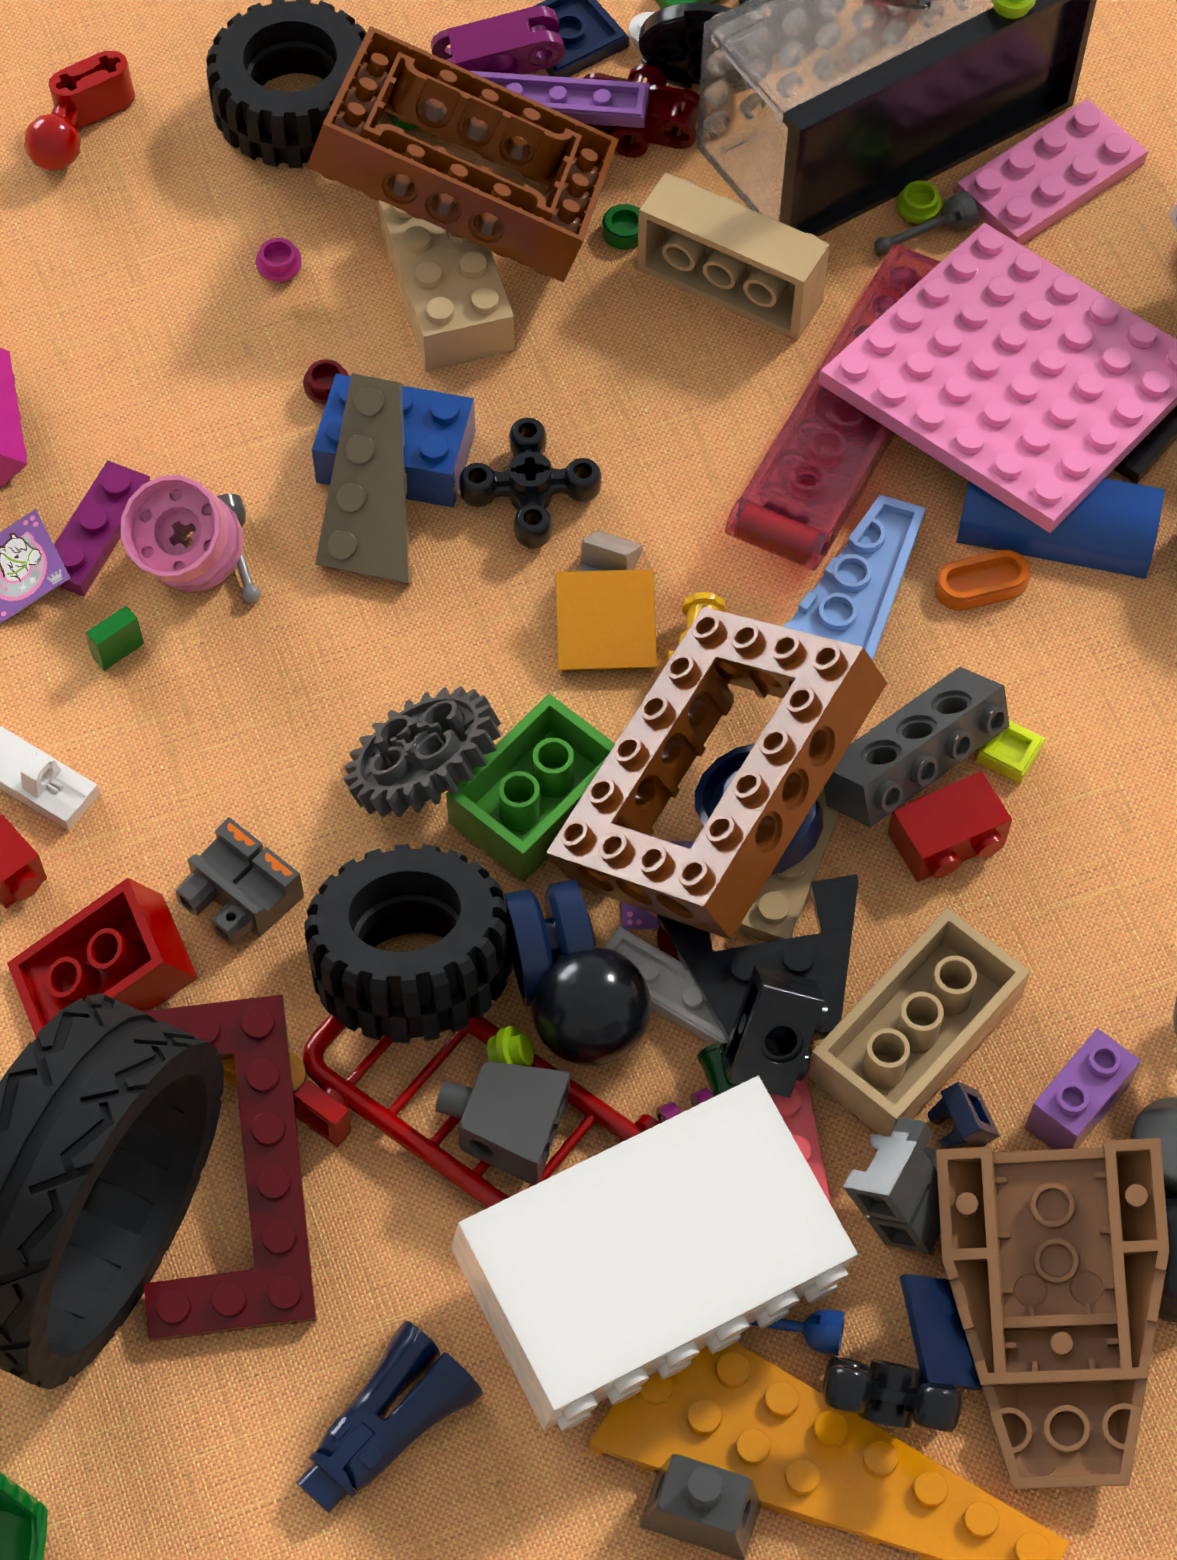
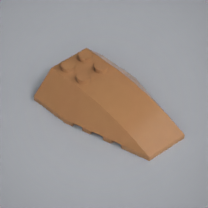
(1058, 1298)

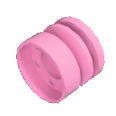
(157, 528)

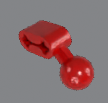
(80, 97)

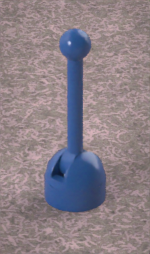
(821, 1330)

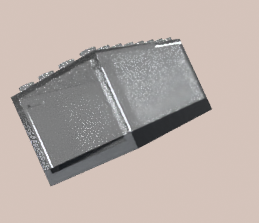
(852, 100)

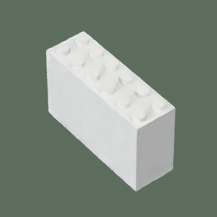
(652, 1254)

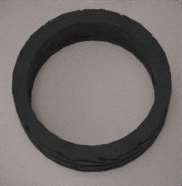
(95, 1176)

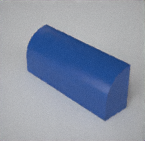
(1105, 532)

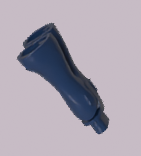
(365, 1442)

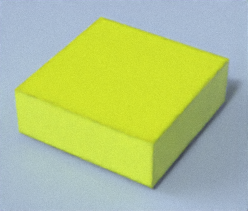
(1011, 752)

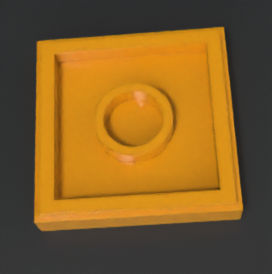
(606, 620)

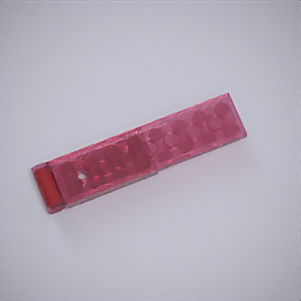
(825, 445)

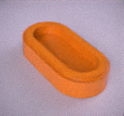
(982, 580)

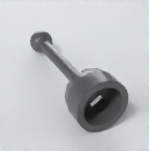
(957, 213)

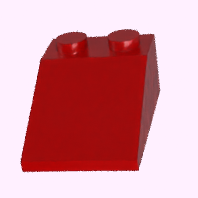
(112, 947)

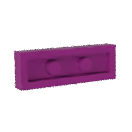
(96, 525)

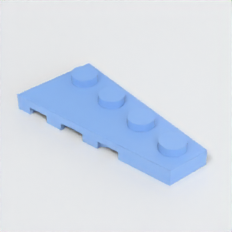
(864, 579)

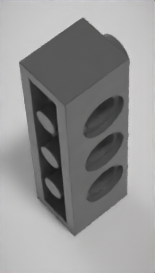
(917, 746)

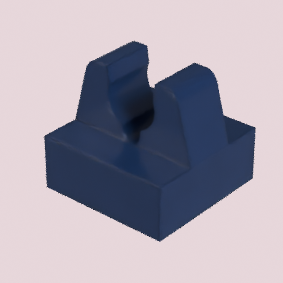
(970, 1116)

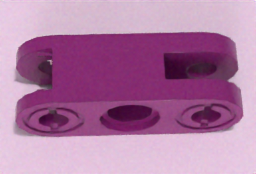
(504, 42)

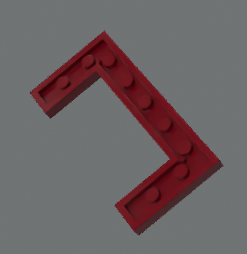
(282, 1282)

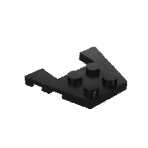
(819, 957)

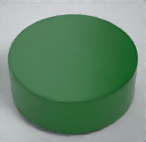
(621, 226)

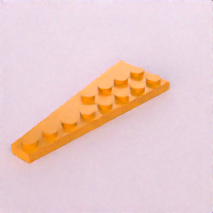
(815, 1461)

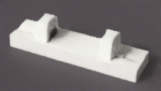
(43, 781)

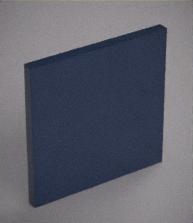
(938, 1333)

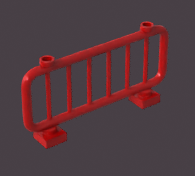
(329, 1115)

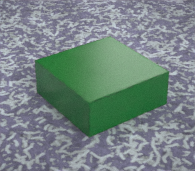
(114, 638)

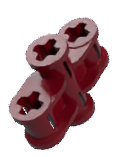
(662, 117)

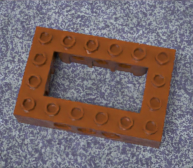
(447, 189)
(714, 883)

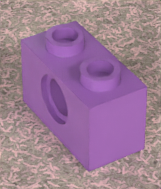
(1082, 1092)

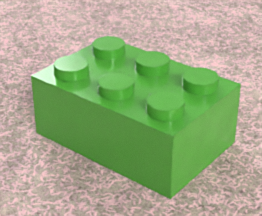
(529, 786)

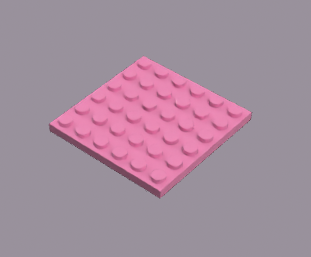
(1012, 375)

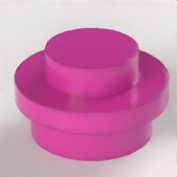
(278, 260)

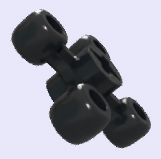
(530, 482)
(890, 1394)

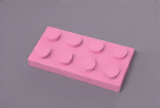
(1052, 172)

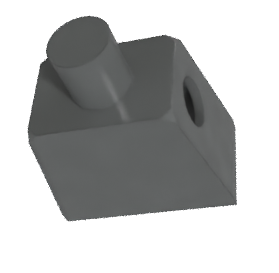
(509, 1115)
(702, 1506)

